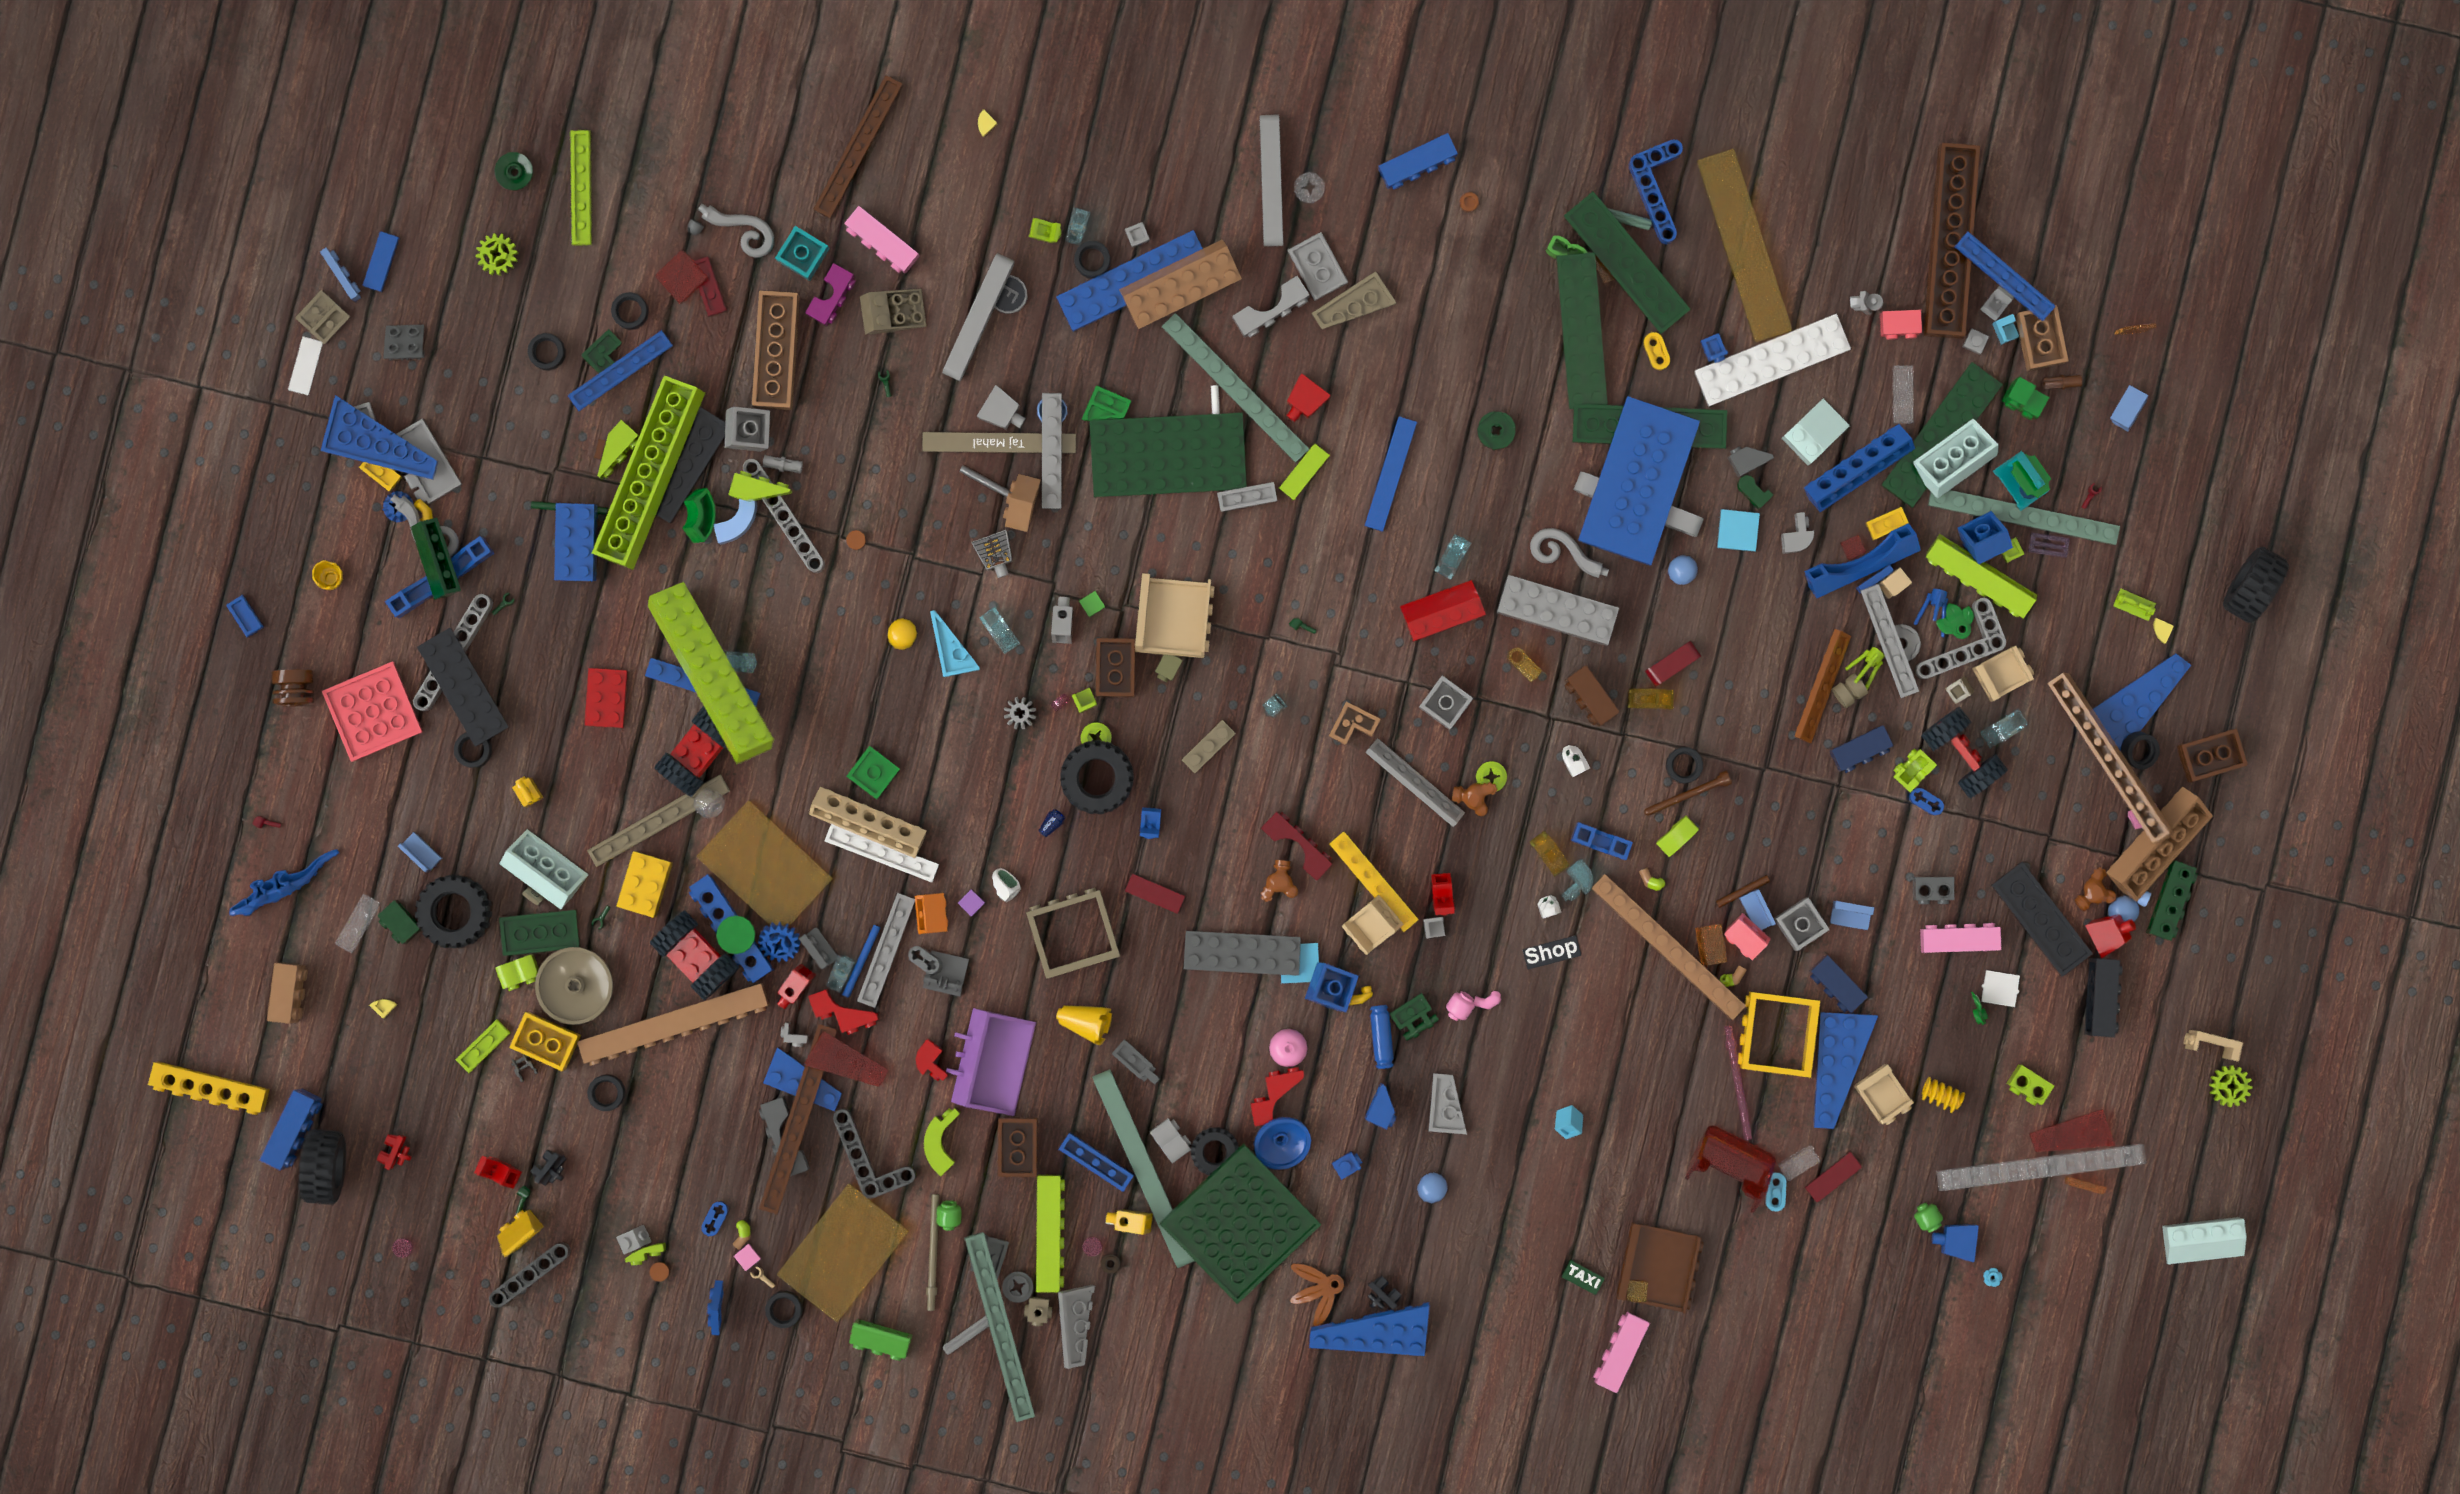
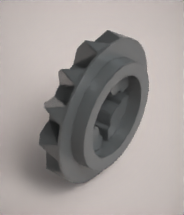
(1016, 1296)

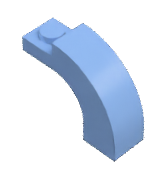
(738, 525)

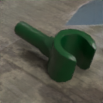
(886, 383)
(503, 604)
(1296, 623)
(602, 917)
(523, 1192)

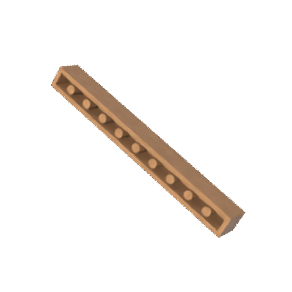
(2111, 758)
(1668, 947)
(673, 1023)

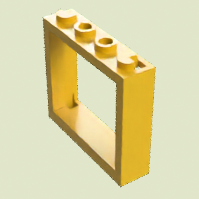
(1748, 1020)

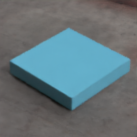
(1738, 530)
(1308, 961)

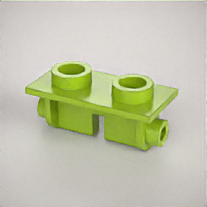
(2134, 604)

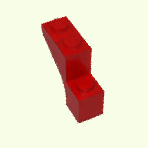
(847, 1018)
(1277, 1086)

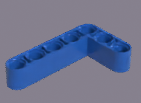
(1653, 189)

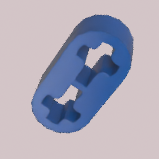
(1923, 805)
(718, 1221)

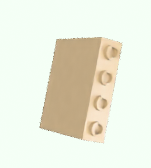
(1173, 617)

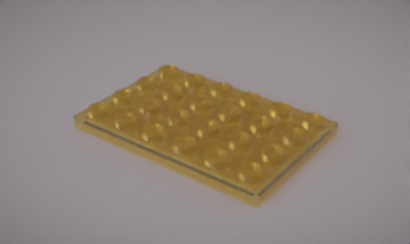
(764, 866)
(842, 1252)

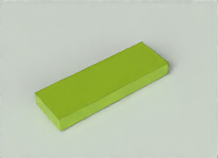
(1304, 471)
(483, 1046)

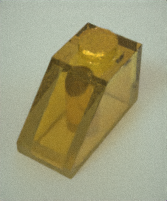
(1651, 699)
(1549, 853)

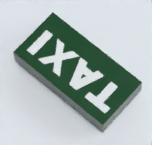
(1583, 1277)

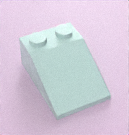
(1815, 432)

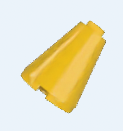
(1086, 1021)

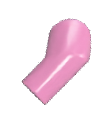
(1489, 1002)

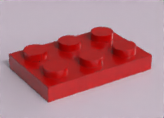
(606, 698)

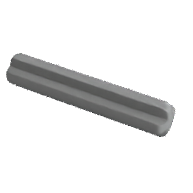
(966, 1335)

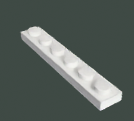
(855, 843)

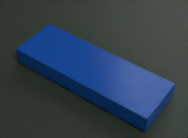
(381, 261)

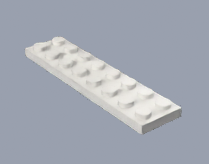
(1772, 360)

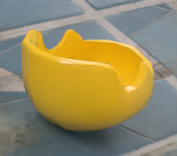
(327, 575)
(902, 634)

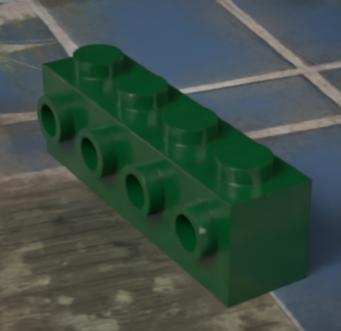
(435, 558)
(2172, 900)

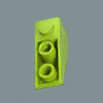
(618, 443)
(752, 489)

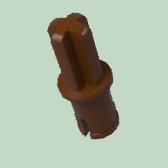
(2062, 382)

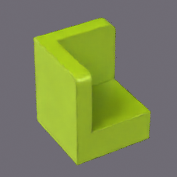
(1084, 700)

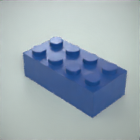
(575, 542)
(291, 1129)

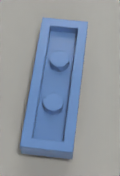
(341, 273)

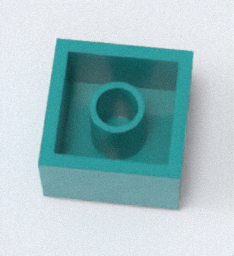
(802, 253)

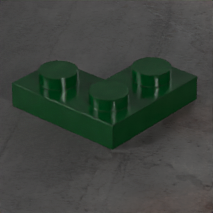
(598, 353)

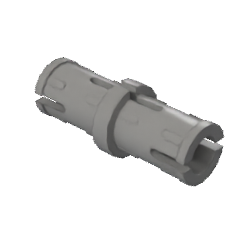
(782, 464)

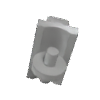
(1866, 302)

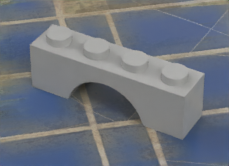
(1251, 320)

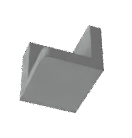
(1433, 927)

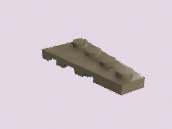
(1355, 302)

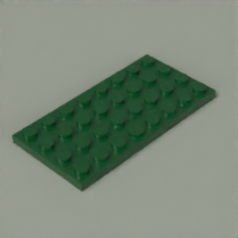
(1167, 454)

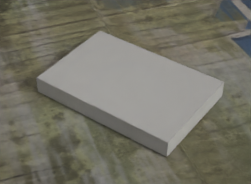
(1317, 266)

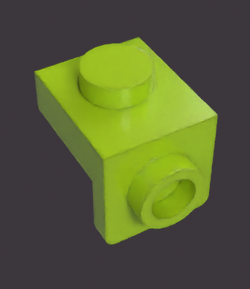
(1045, 230)

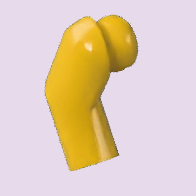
(424, 509)
(1361, 998)

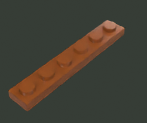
(1822, 686)

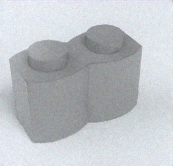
(1170, 1140)

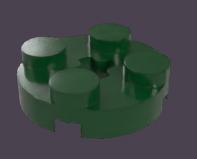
(1496, 419)

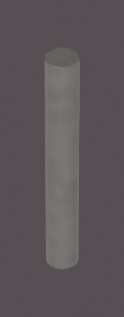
(985, 481)

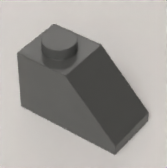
(1747, 459)

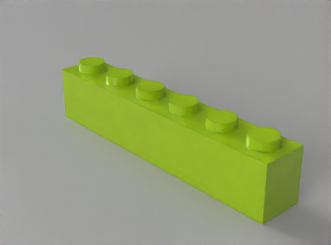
(1981, 576)
(1049, 1233)

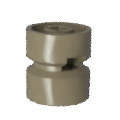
(1849, 691)

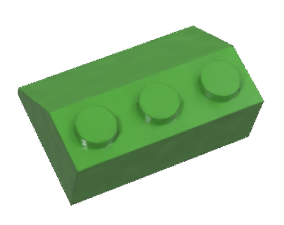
(880, 1339)

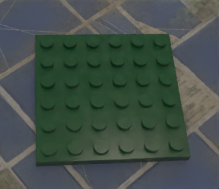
(1240, 1224)

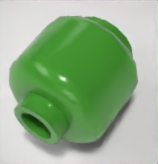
(948, 1215)
(1928, 1217)

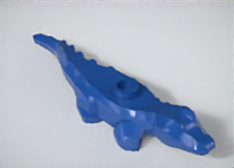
(279, 886)

